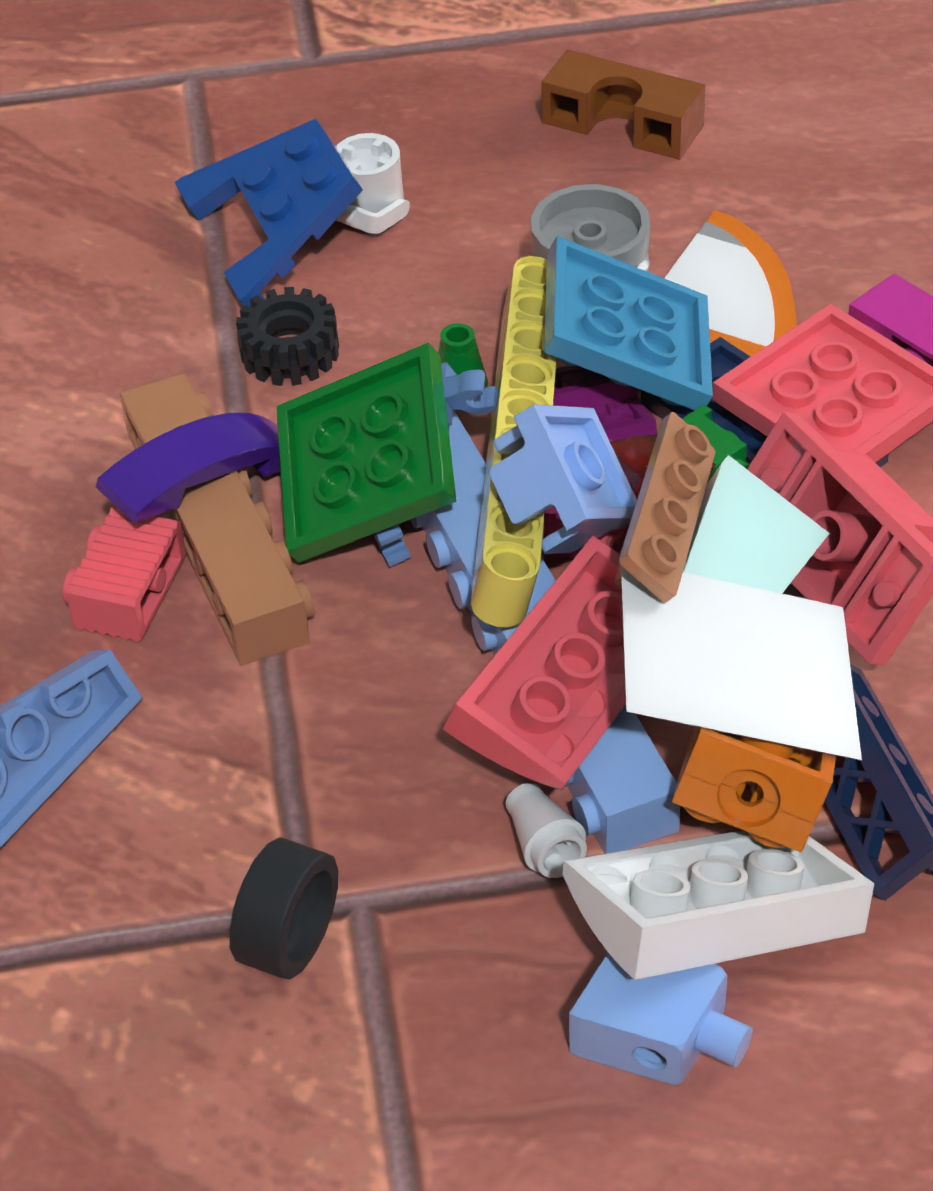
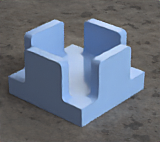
(563, 463)

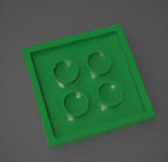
(365, 453)

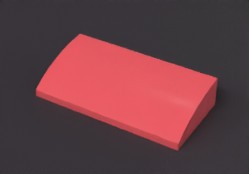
(554, 678)

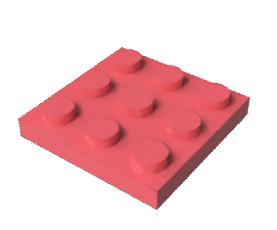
(840, 379)

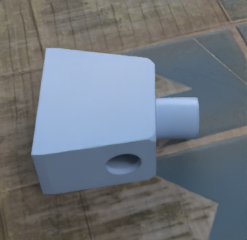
(656, 1021)

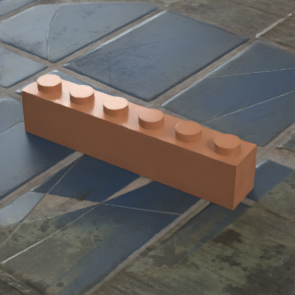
(226, 535)

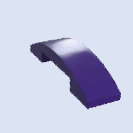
(159, 471)

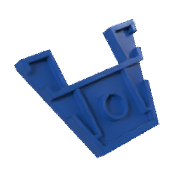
(294, 189)

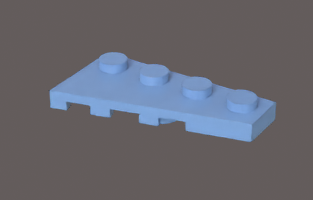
(55, 729)

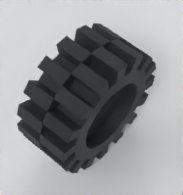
(294, 356)

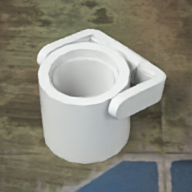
(377, 167)

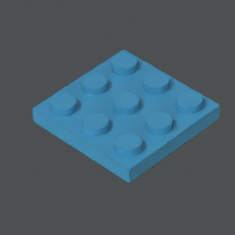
(627, 325)

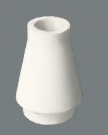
(545, 830)

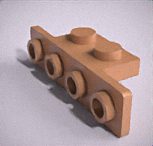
(667, 508)

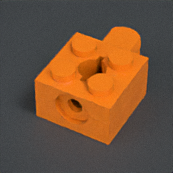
(784, 779)

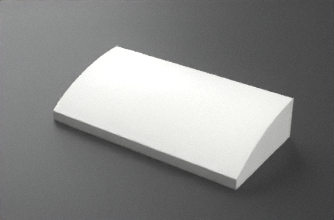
(715, 901)

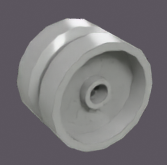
(595, 218)

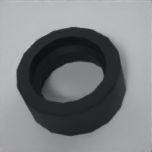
(283, 908)

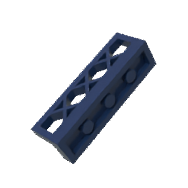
(899, 794)

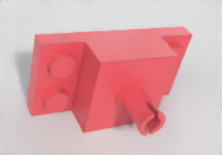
(878, 541)

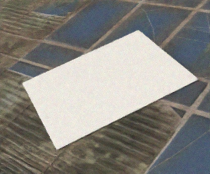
(741, 663)

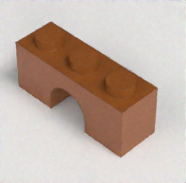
(592, 89)

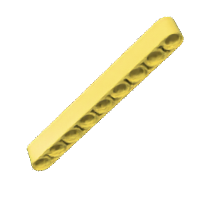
(525, 375)

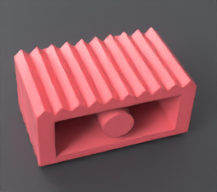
(124, 575)

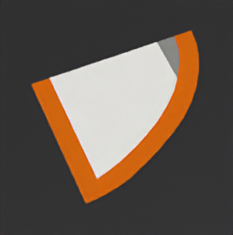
(743, 281)

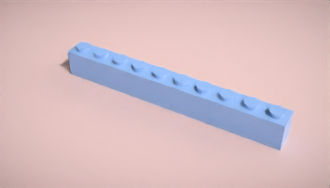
(623, 783)

